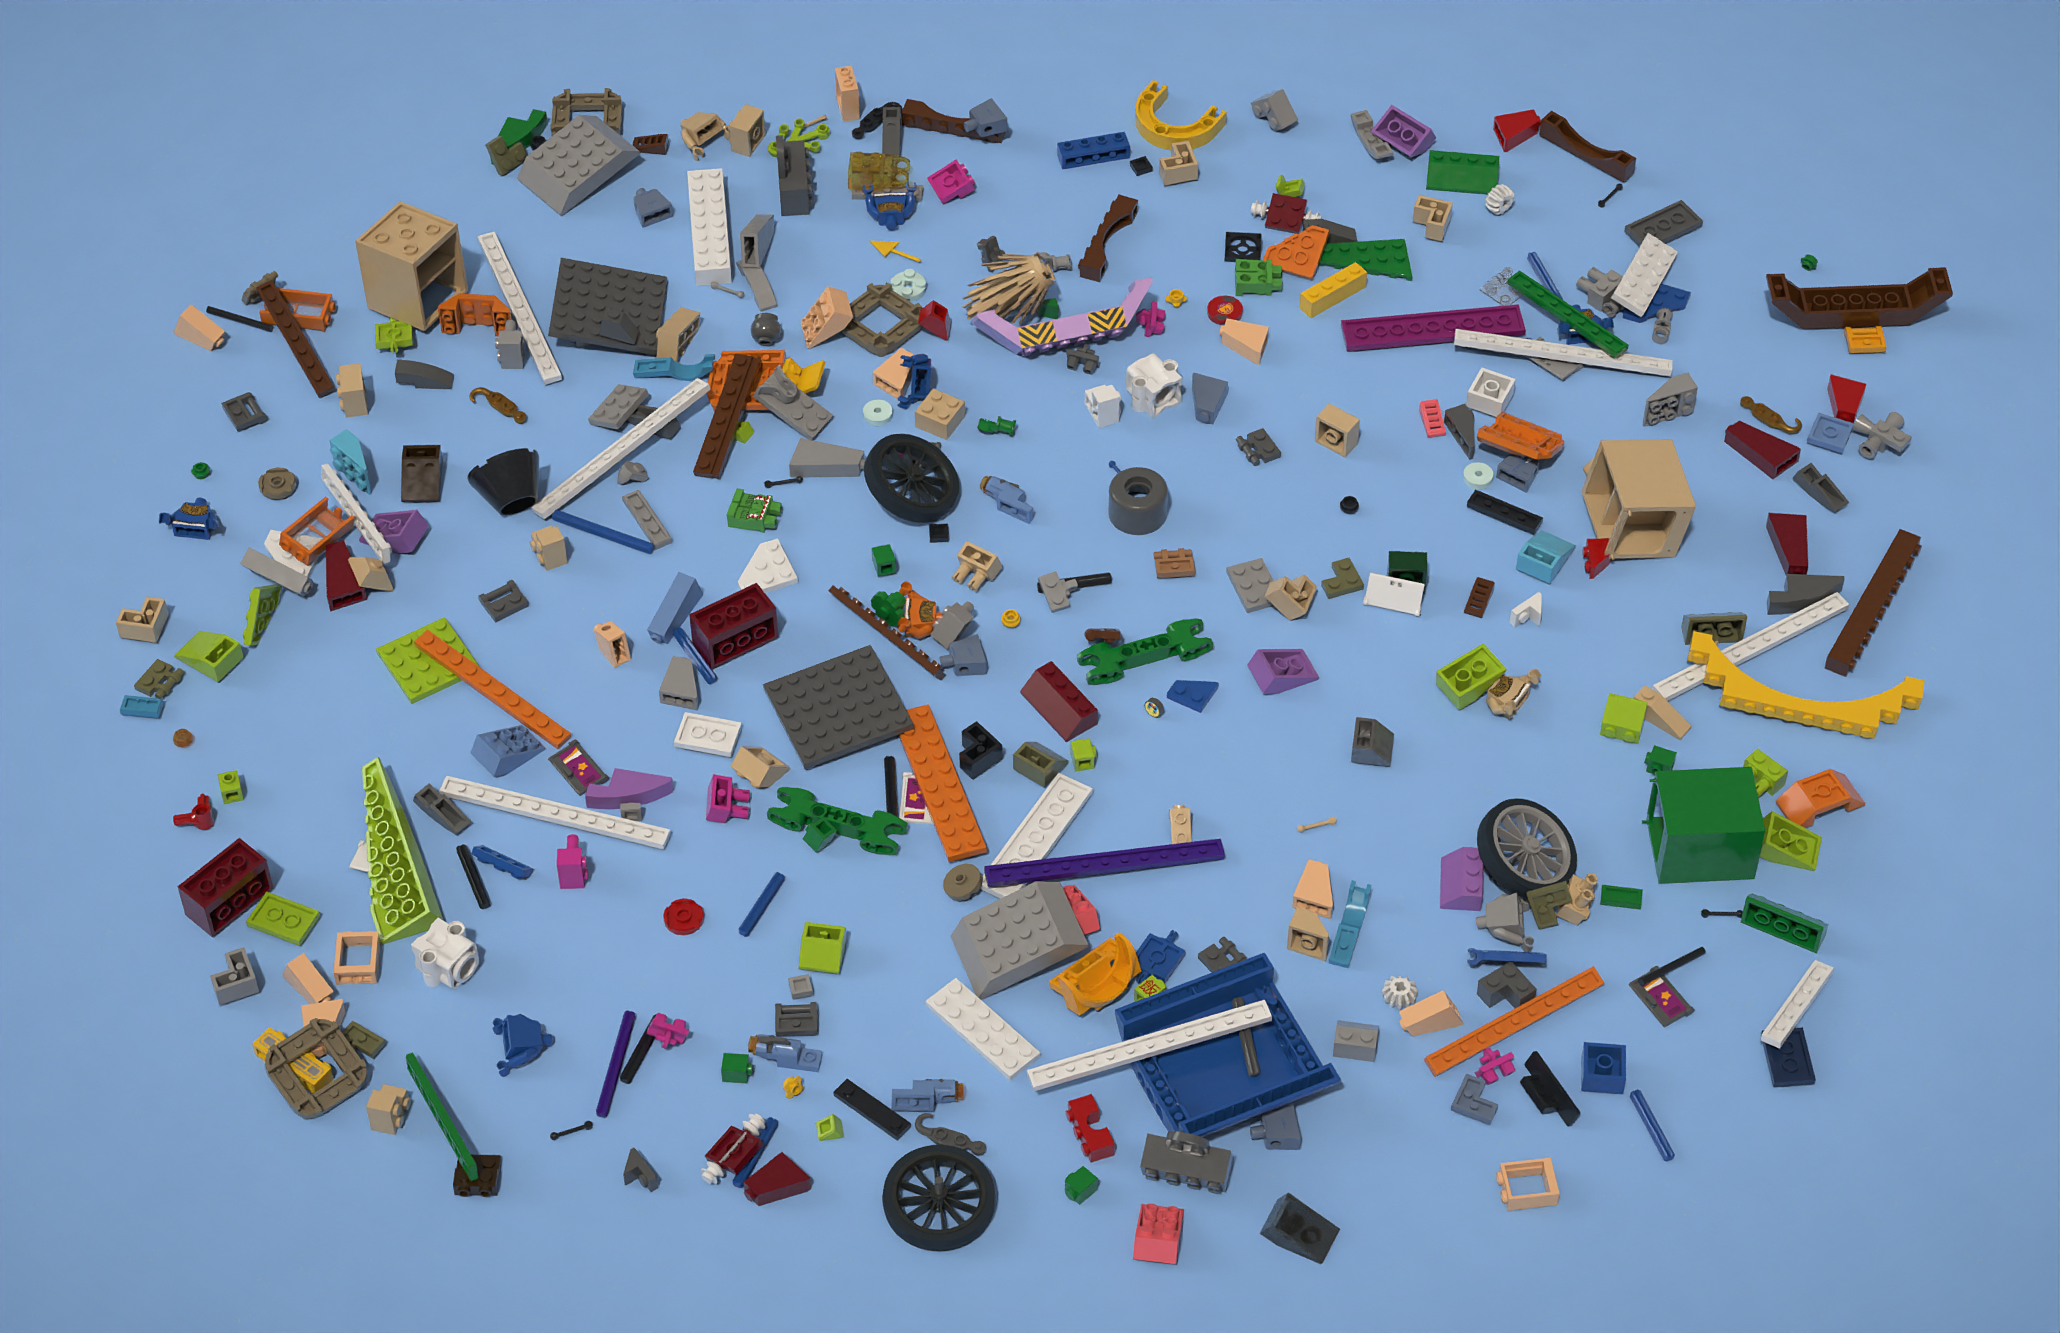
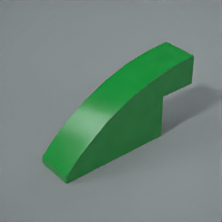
(523, 131)

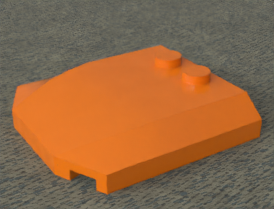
(718, 376)
(1521, 437)

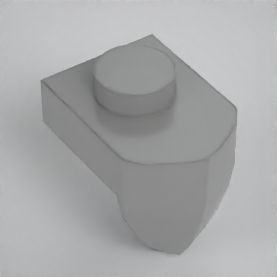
(631, 471)

